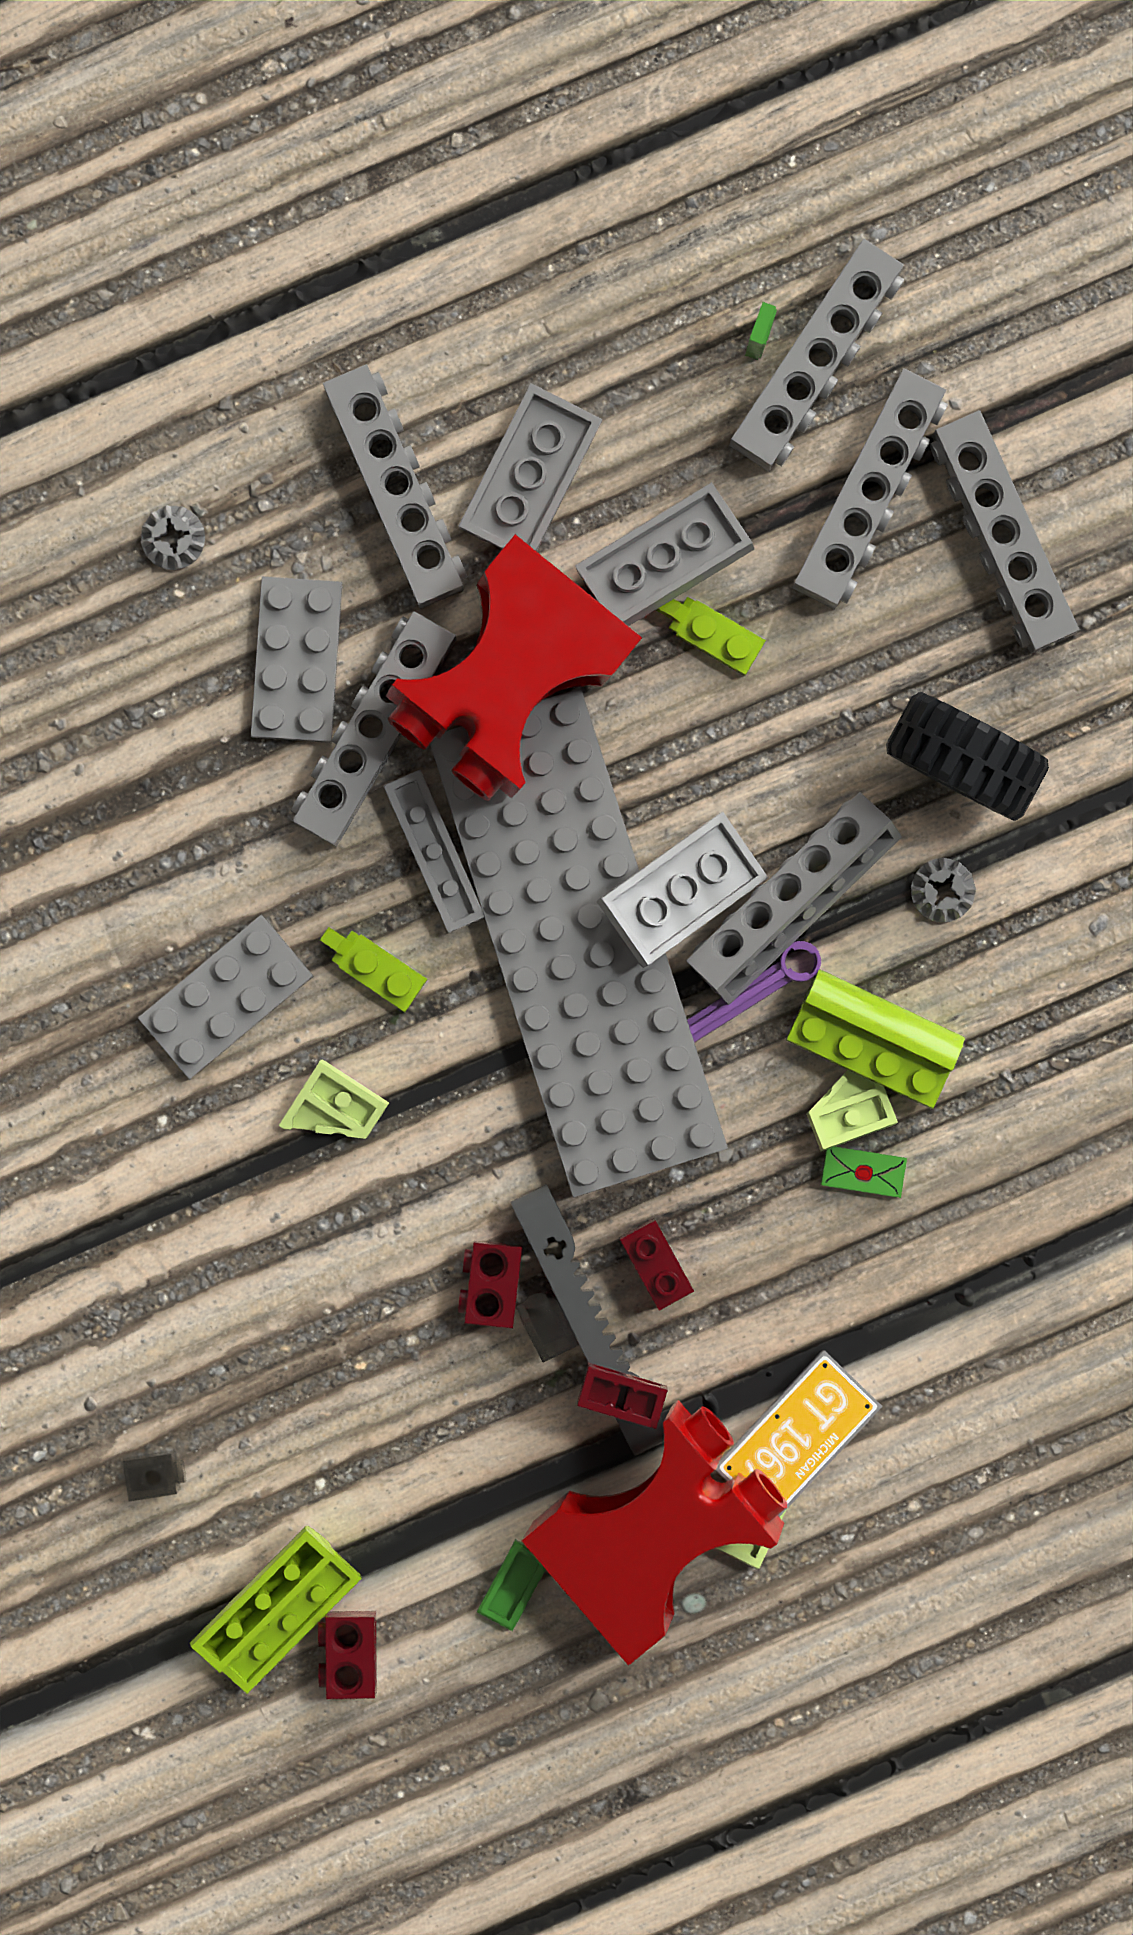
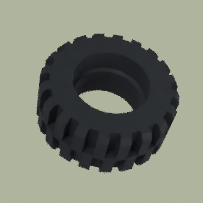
(967, 756)

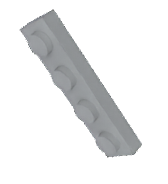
(434, 851)

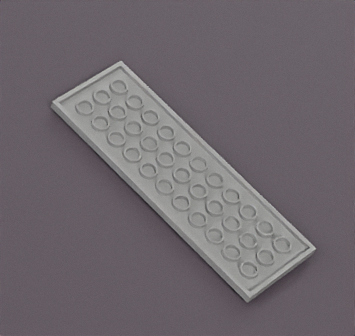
(595, 1023)

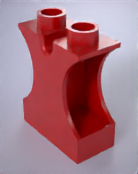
(532, 642)
(627, 1548)

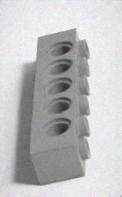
(866, 266)
(909, 394)
(345, 395)
(973, 436)
(332, 823)
(791, 918)

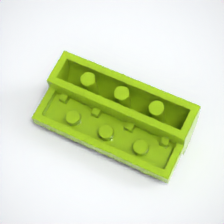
(875, 1039)
(276, 1609)

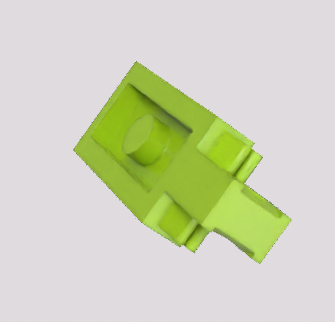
(713, 633)
(375, 968)

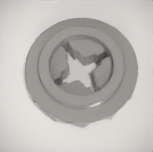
(188, 548)
(925, 895)

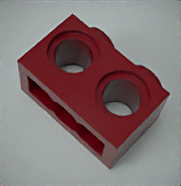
(656, 1264)
(502, 1285)
(622, 1395)
(359, 1655)

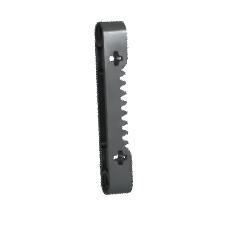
(541, 1220)

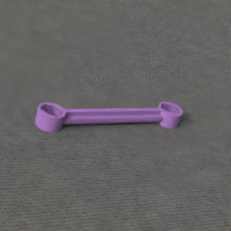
(767, 983)

